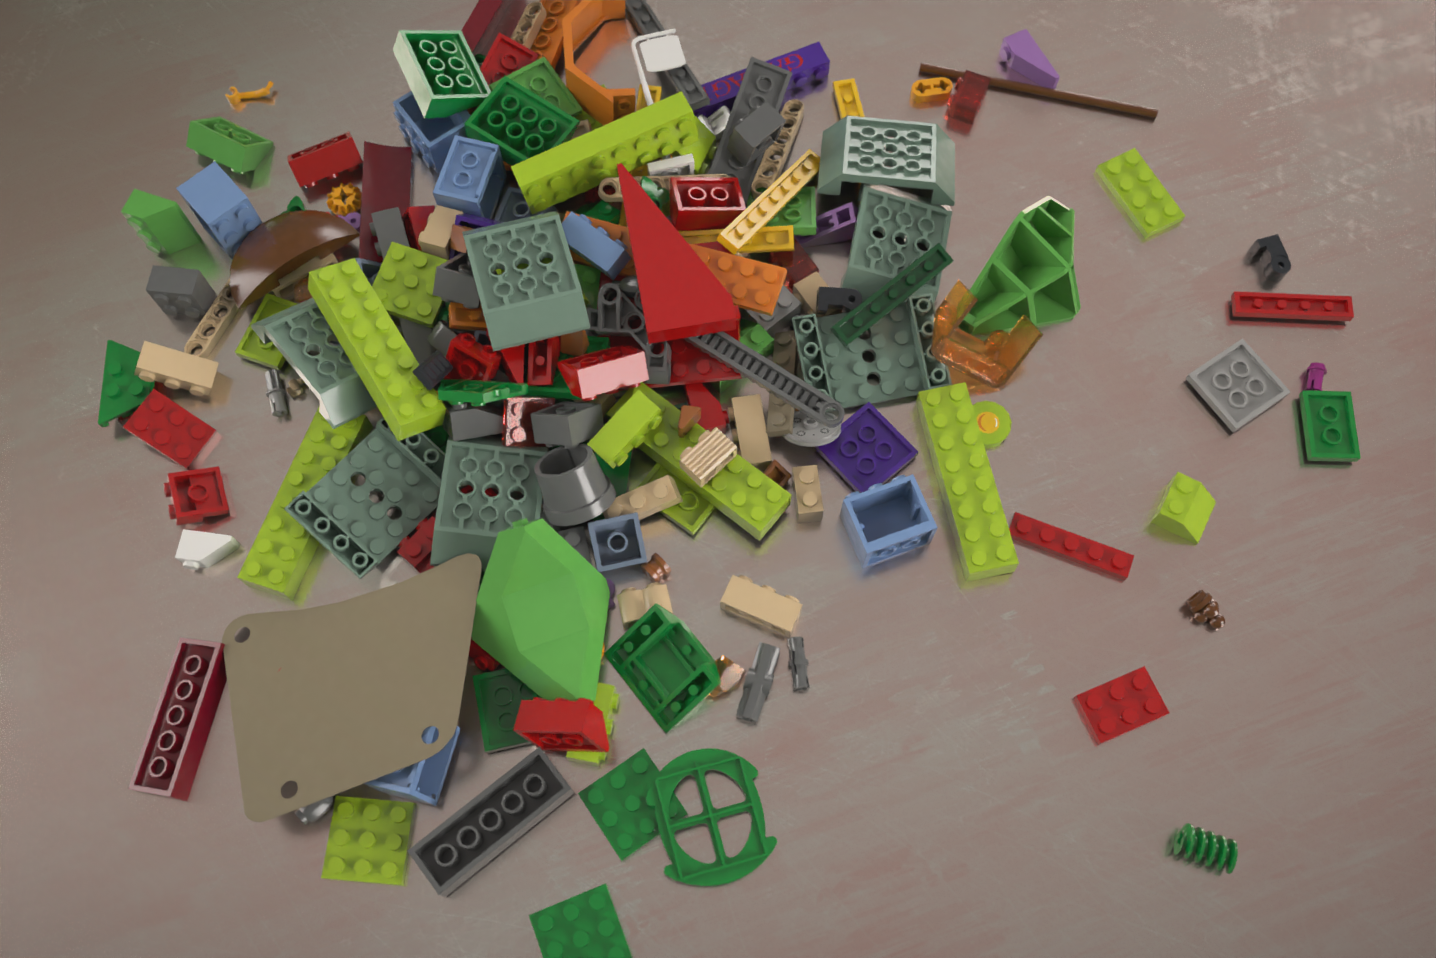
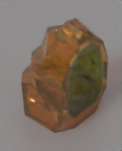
(729, 674)

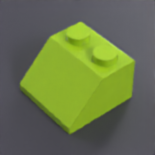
(702, 150)
(1184, 508)

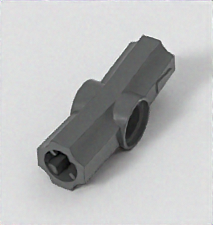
(758, 682)

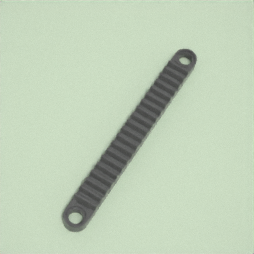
(765, 374)

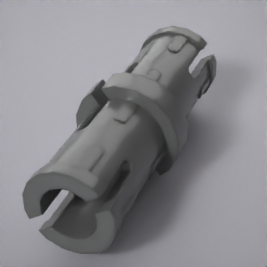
(798, 663)

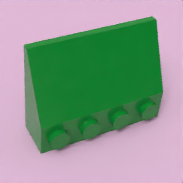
(440, 71)
(519, 122)

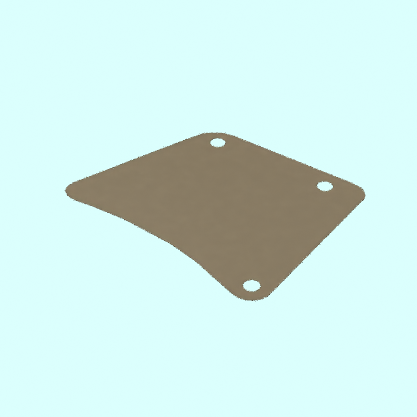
(350, 686)

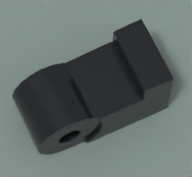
(1272, 257)
(837, 298)

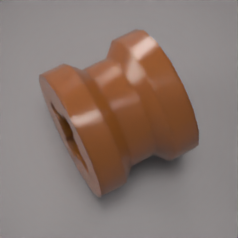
(655, 568)

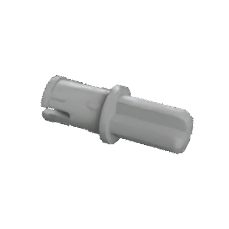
(275, 393)

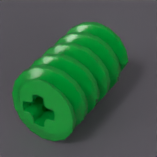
(1208, 846)

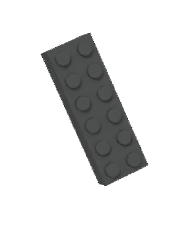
(490, 822)

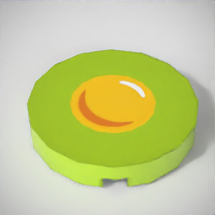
(993, 422)

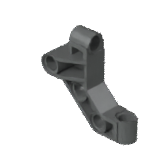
(615, 319)

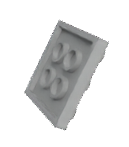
(1237, 385)

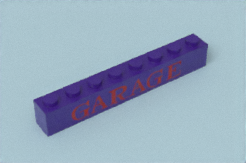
(804, 63)

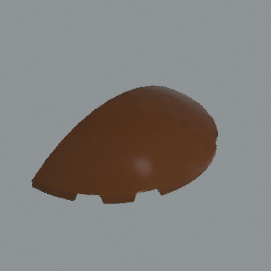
(282, 247)

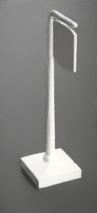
(662, 55)

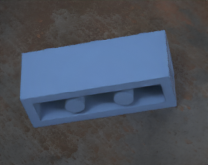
(595, 245)

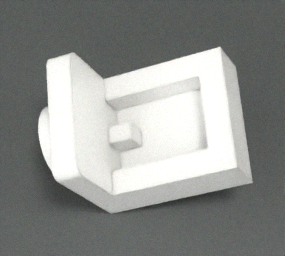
(717, 121)

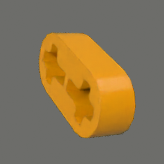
(931, 89)

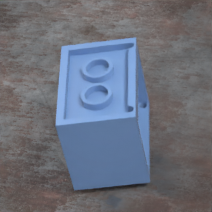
(428, 135)
(471, 177)
(220, 207)
(887, 520)
(423, 779)

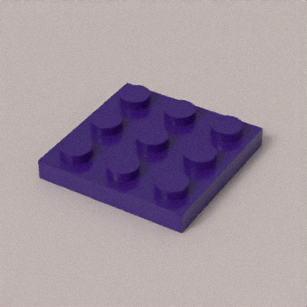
(868, 449)

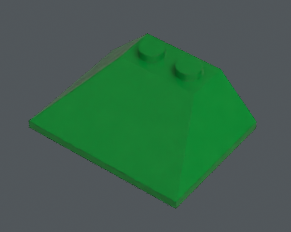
(664, 666)

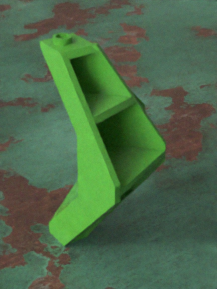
(1028, 273)
(543, 612)

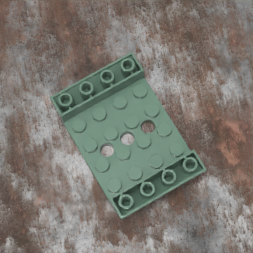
(857, 153)
(894, 214)
(529, 301)
(900, 350)
(327, 374)
(345, 517)
(473, 520)

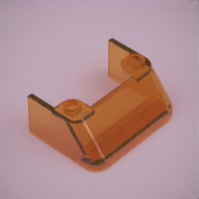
(987, 360)

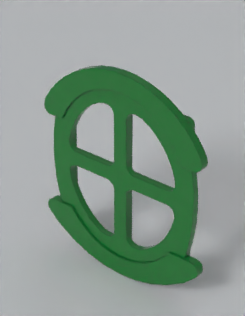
(724, 868)

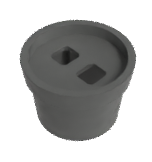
(573, 485)

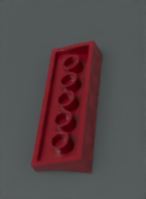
(483, 23)
(385, 185)
(181, 720)

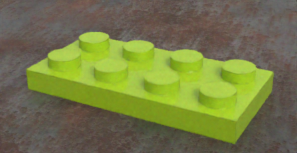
(1140, 193)

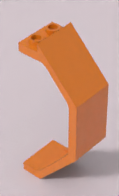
(598, 102)

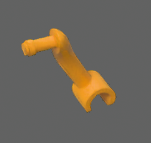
(236, 97)

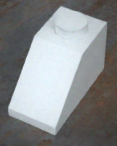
(204, 548)

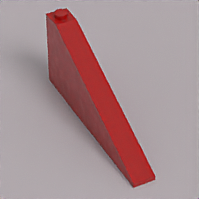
(674, 284)

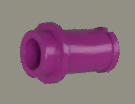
(1315, 376)

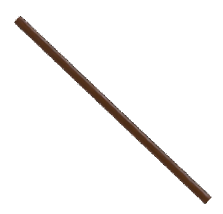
(1048, 92)

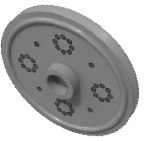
(811, 432)

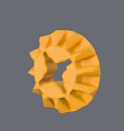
(353, 201)

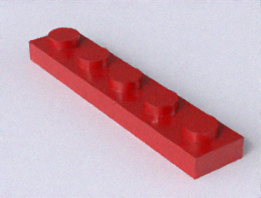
(1292, 306)
(1070, 546)

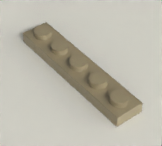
(781, 414)

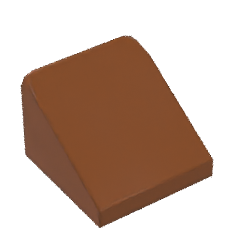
(457, 240)
(574, 343)
(688, 418)
(777, 473)

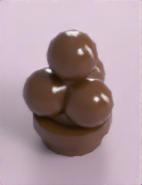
(1205, 609)

